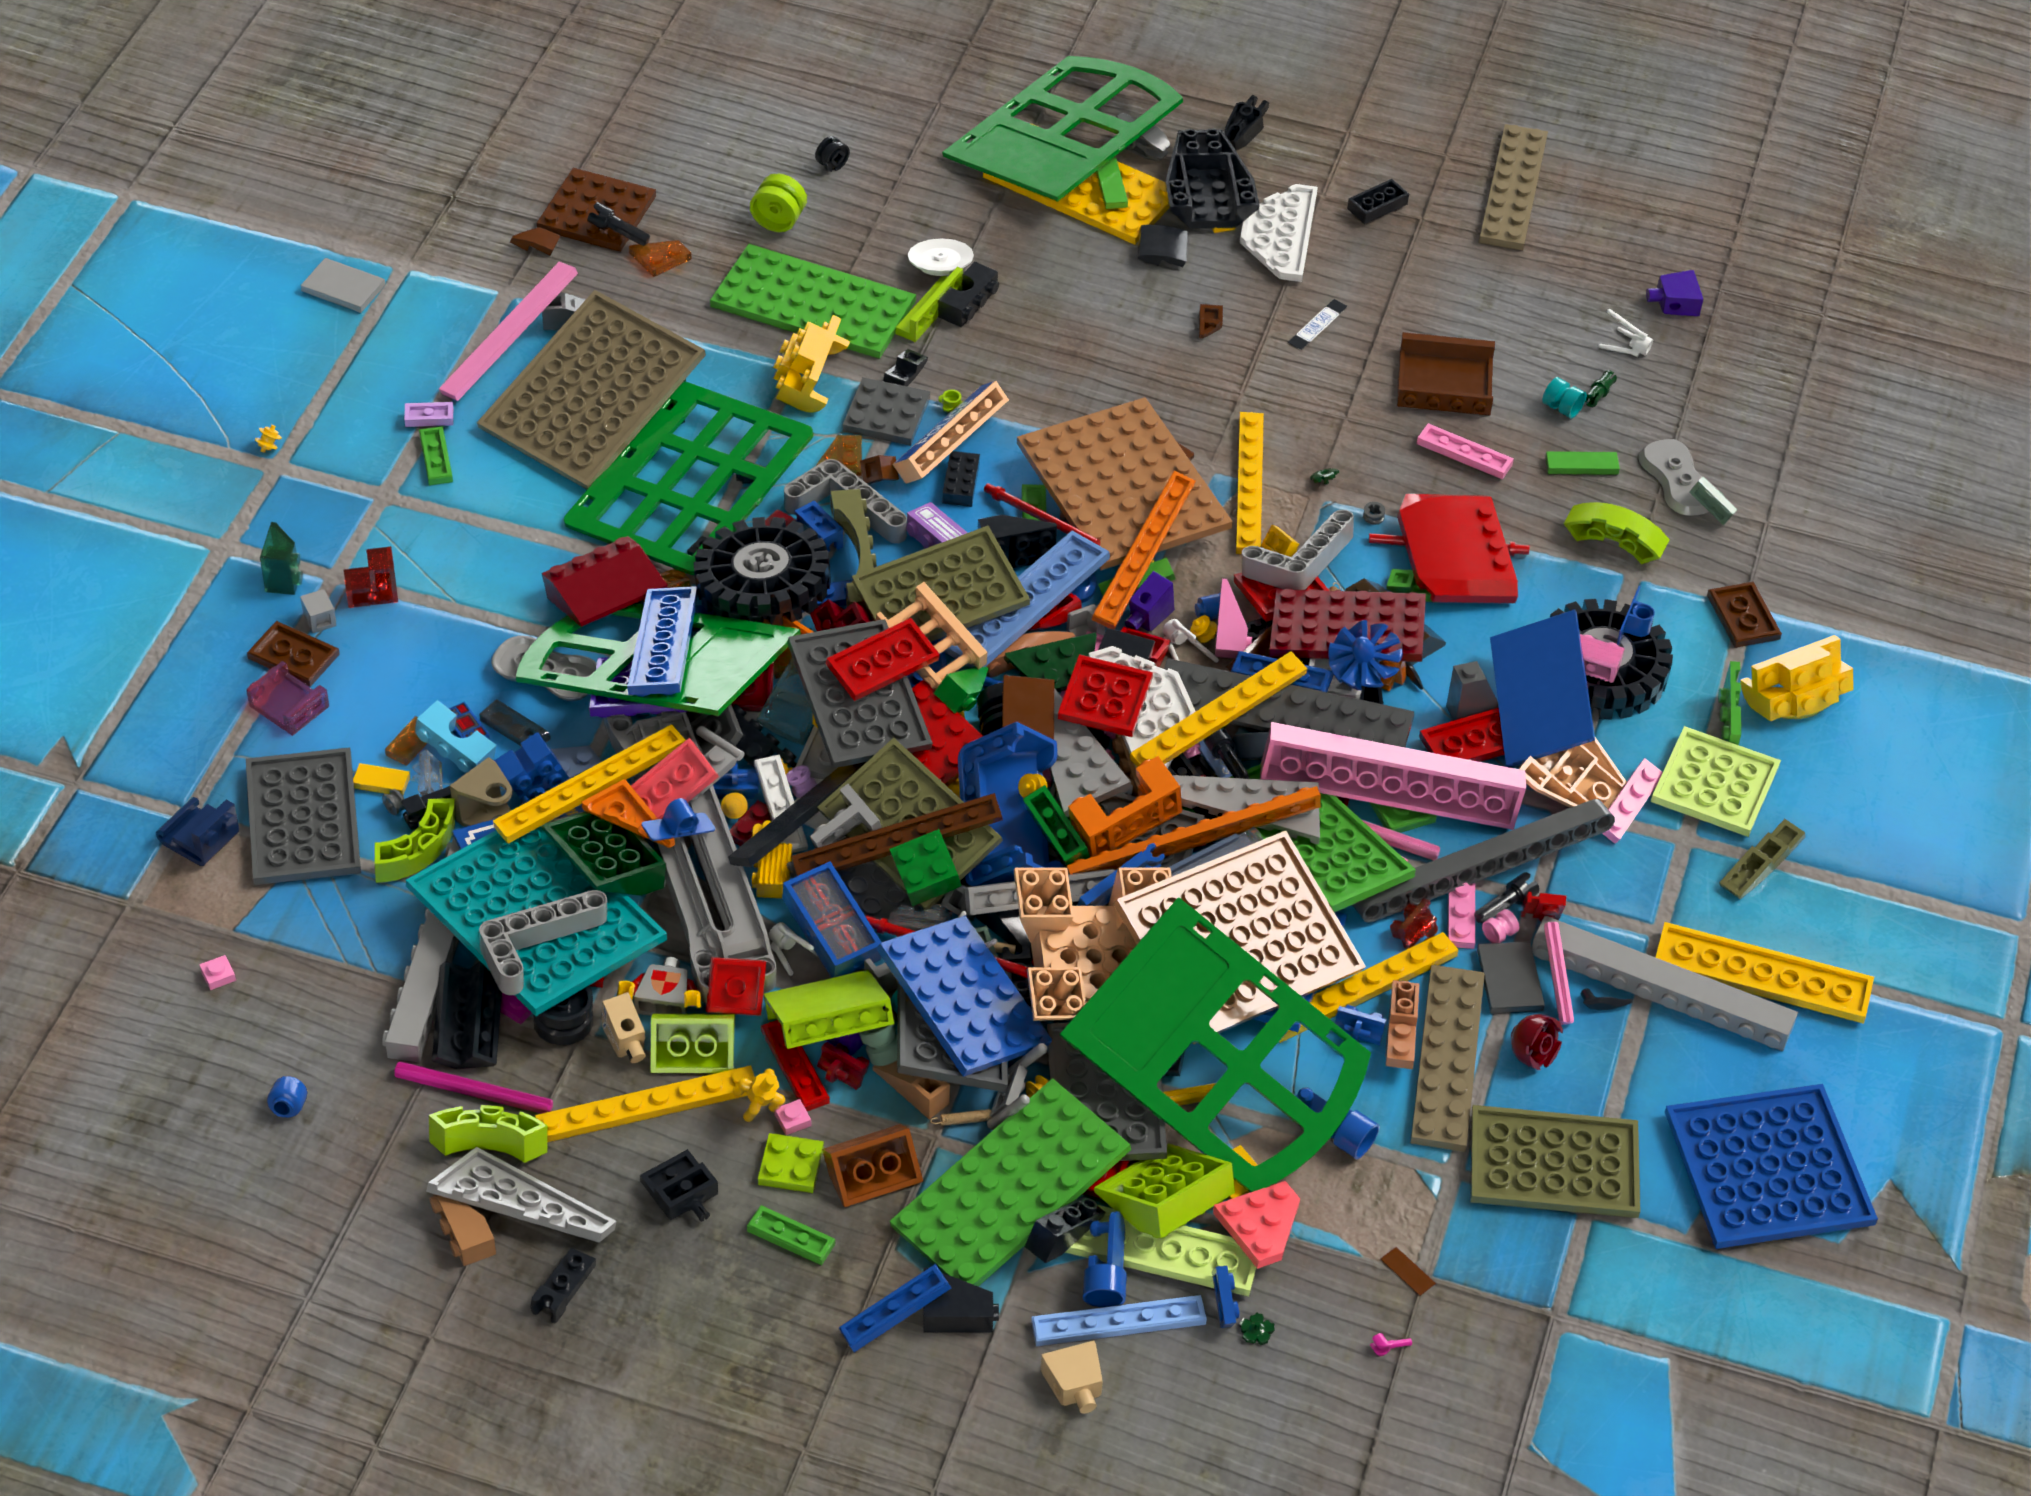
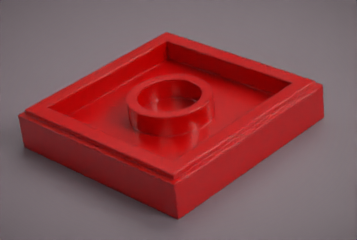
(736, 986)

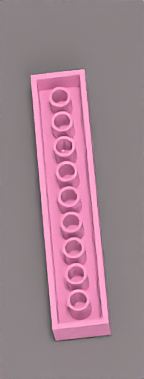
(1395, 775)

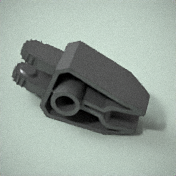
(1151, 144)

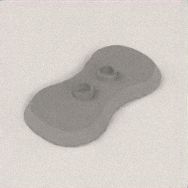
(1675, 470)
(510, 652)

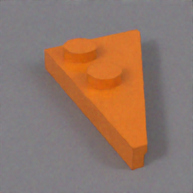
(623, 808)

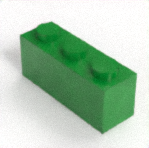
(1055, 826)

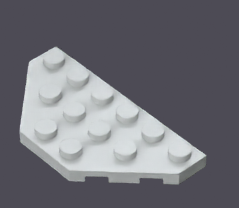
(1281, 231)
(1165, 701)

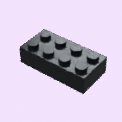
(1378, 201)
(961, 478)

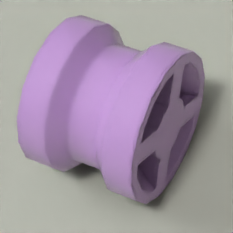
(800, 780)

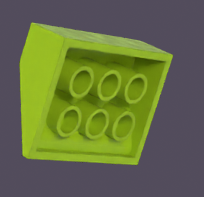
(1168, 1192)

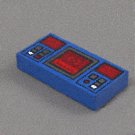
(467, 722)

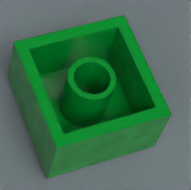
(925, 867)

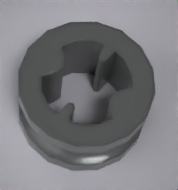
(1374, 507)
(393, 801)

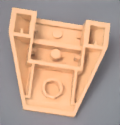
(1575, 775)

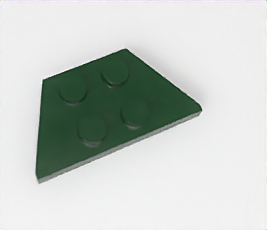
(1052, 659)

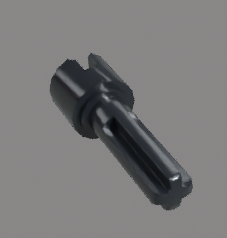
(607, 219)
(1222, 747)
(1515, 894)

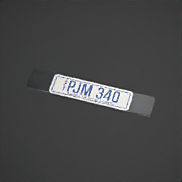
(1317, 324)

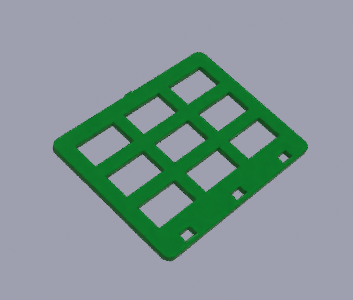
(659, 433)

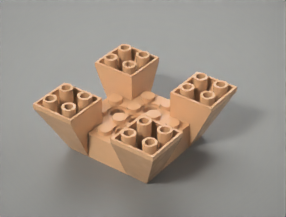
(1085, 937)

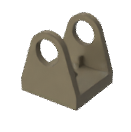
(479, 794)

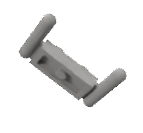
(721, 756)
(1007, 1102)

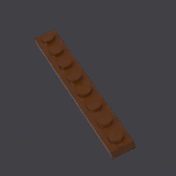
(878, 843)

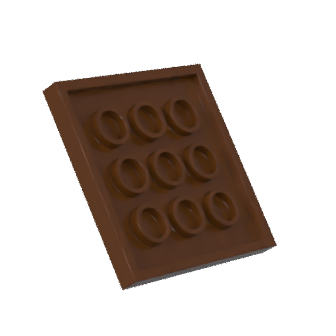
(575, 200)

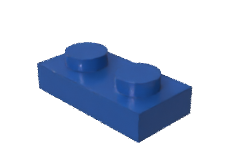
(1227, 1308)

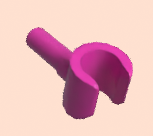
(1382, 1346)

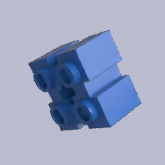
(532, 767)

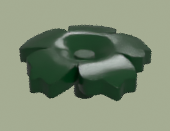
(1325, 475)
(1256, 1329)

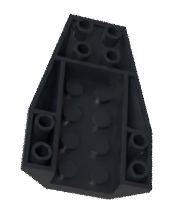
(1209, 181)

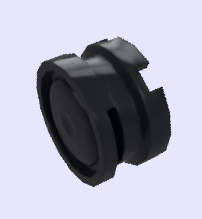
(832, 153)

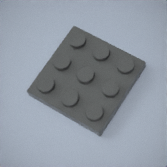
(886, 411)

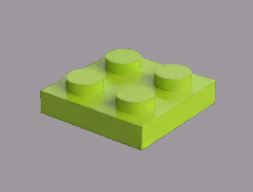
(791, 1163)

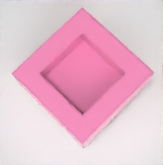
(217, 972)
(793, 1117)

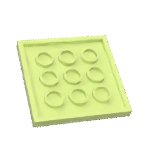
(1716, 781)

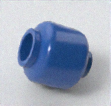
(287, 1097)

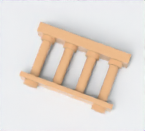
(956, 634)

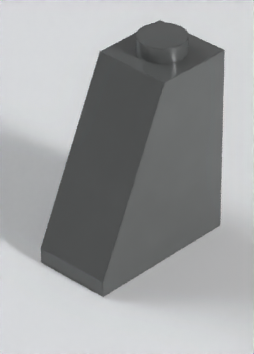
(1469, 692)

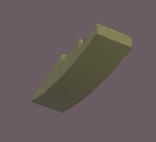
(1762, 859)

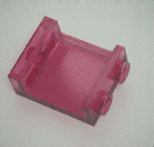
(286, 699)

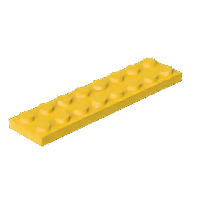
(1768, 972)

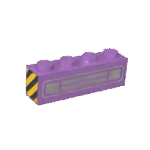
(931, 525)

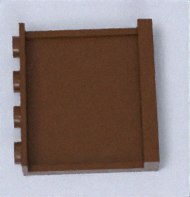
(1445, 373)

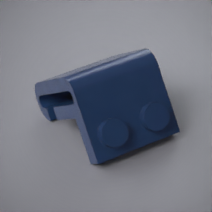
(199, 832)

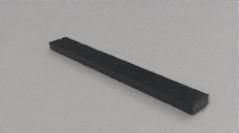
(791, 818)

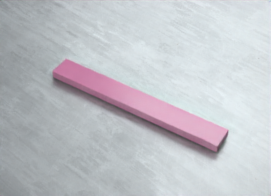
(508, 331)

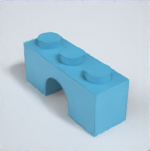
(435, 728)

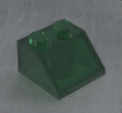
(280, 562)

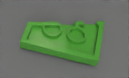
(1730, 711)

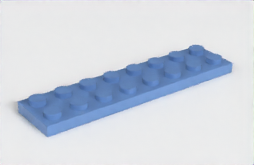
(1046, 584)

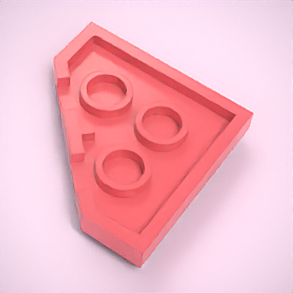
(1260, 1221)

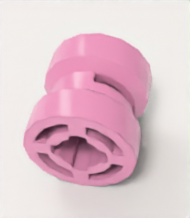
(1498, 928)

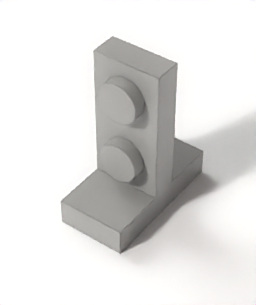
(845, 819)

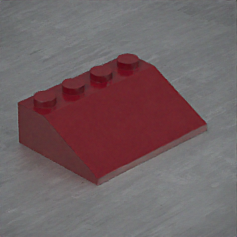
(602, 581)

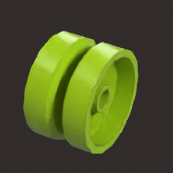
(778, 202)

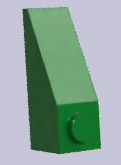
(961, 688)

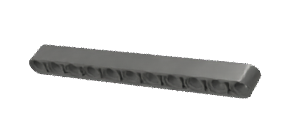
(1490, 858)

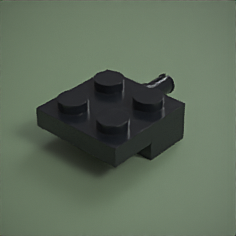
(681, 1185)

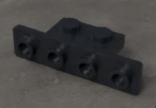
(756, 744)

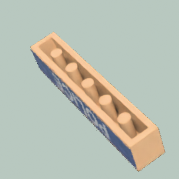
(950, 432)

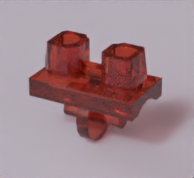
(1417, 924)

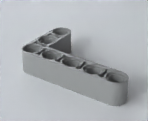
(834, 476)
(1307, 563)
(533, 926)

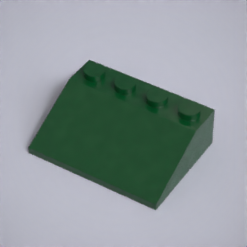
(608, 854)

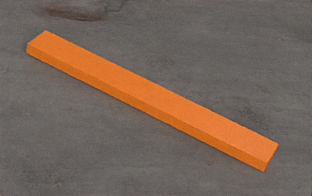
(1143, 550)

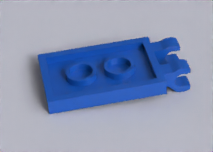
(1101, 893)

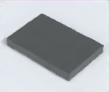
(1510, 977)

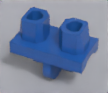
(738, 781)
(1361, 1025)

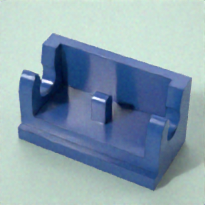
(821, 522)

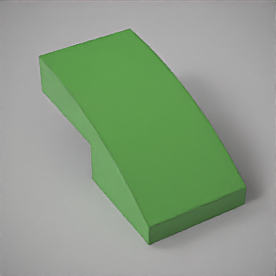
(1404, 582)

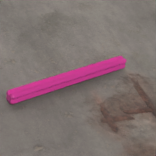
(473, 1088)

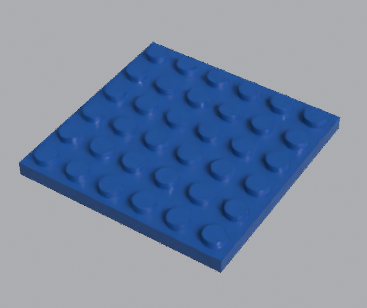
(1770, 1166)

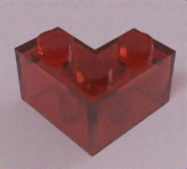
(373, 583)

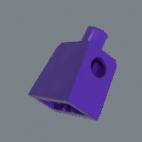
(1677, 294)
(1151, 603)

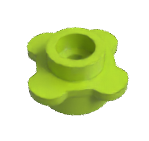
(950, 400)

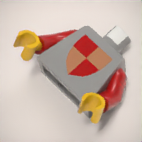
(662, 989)

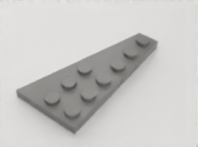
(1082, 764)
(1235, 794)
(504, 1189)

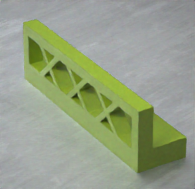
(926, 310)

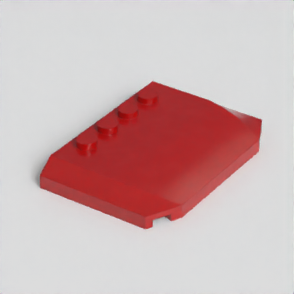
(1457, 548)

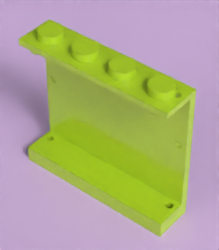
(829, 1008)

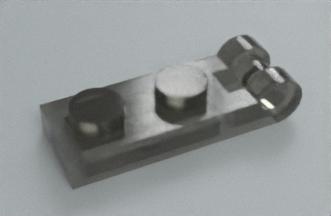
(511, 723)

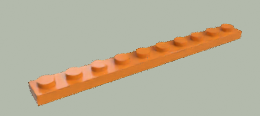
(1206, 830)

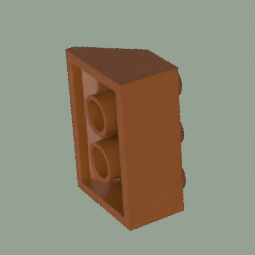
(873, 1164)

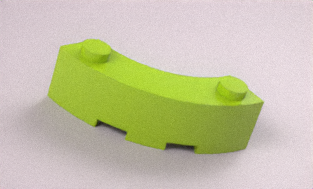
(1619, 524)
(416, 851)
(488, 1129)

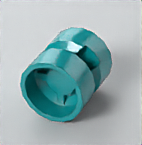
(1564, 398)

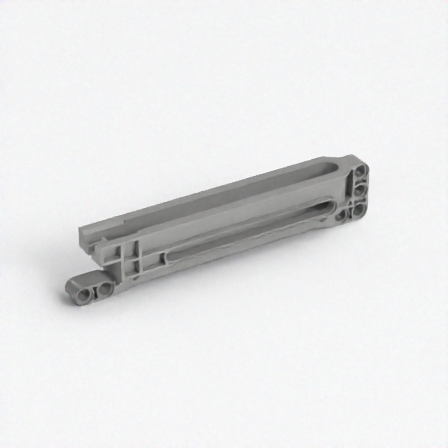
(728, 885)

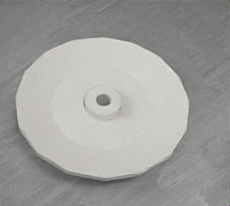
(940, 256)

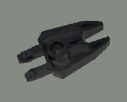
(1245, 122)

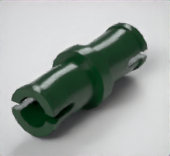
(1600, 388)

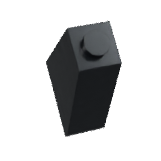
(961, 1309)

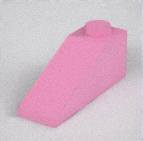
(1231, 625)

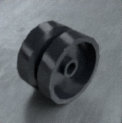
(568, 1020)

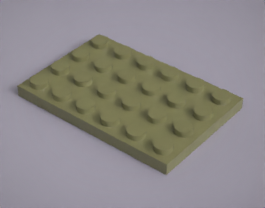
(963, 572)
(900, 789)
(1555, 1161)

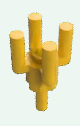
(760, 1093)

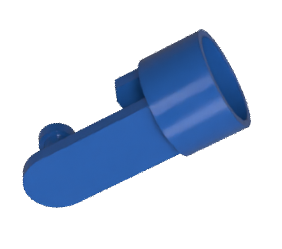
(1355, 1132)
(1106, 1283)

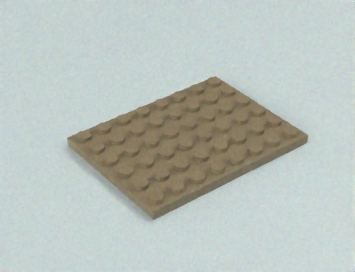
(591, 389)

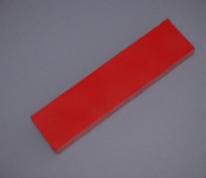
(796, 1068)

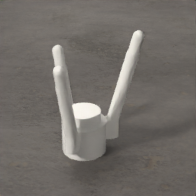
(1639, 341)
(1179, 634)
(785, 939)

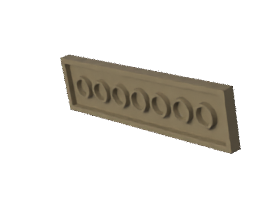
(1513, 187)
(1447, 1058)

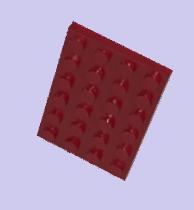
(1313, 618)

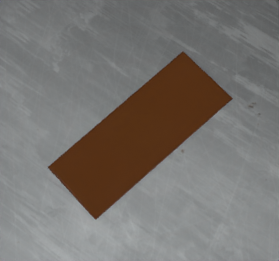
(1408, 1271)

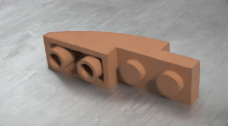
(1028, 640)
(1402, 1024)

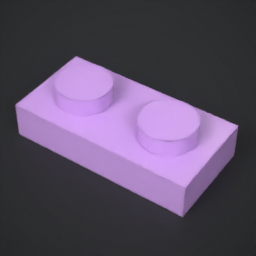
(429, 414)

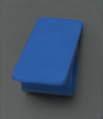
(1638, 619)
(678, 821)

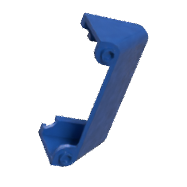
(996, 766)

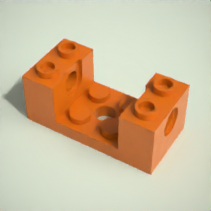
(1157, 803)

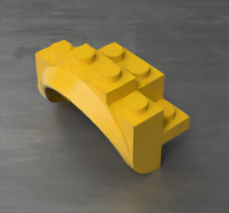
(806, 355)
(1809, 677)

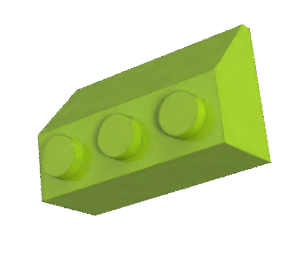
(692, 1043)

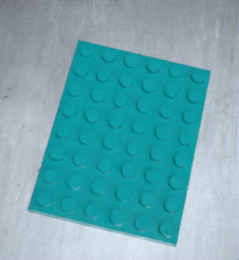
(504, 878)

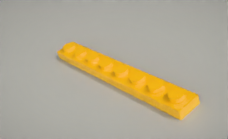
(1249, 480)
(1221, 710)
(588, 783)
(1380, 977)
(643, 1104)

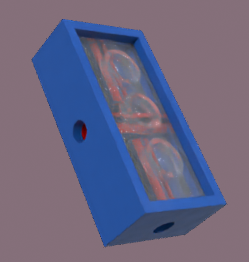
(831, 920)

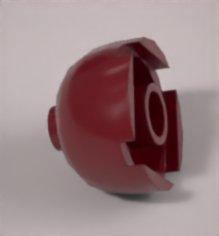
(1536, 1040)

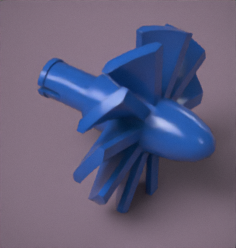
(1356, 658)

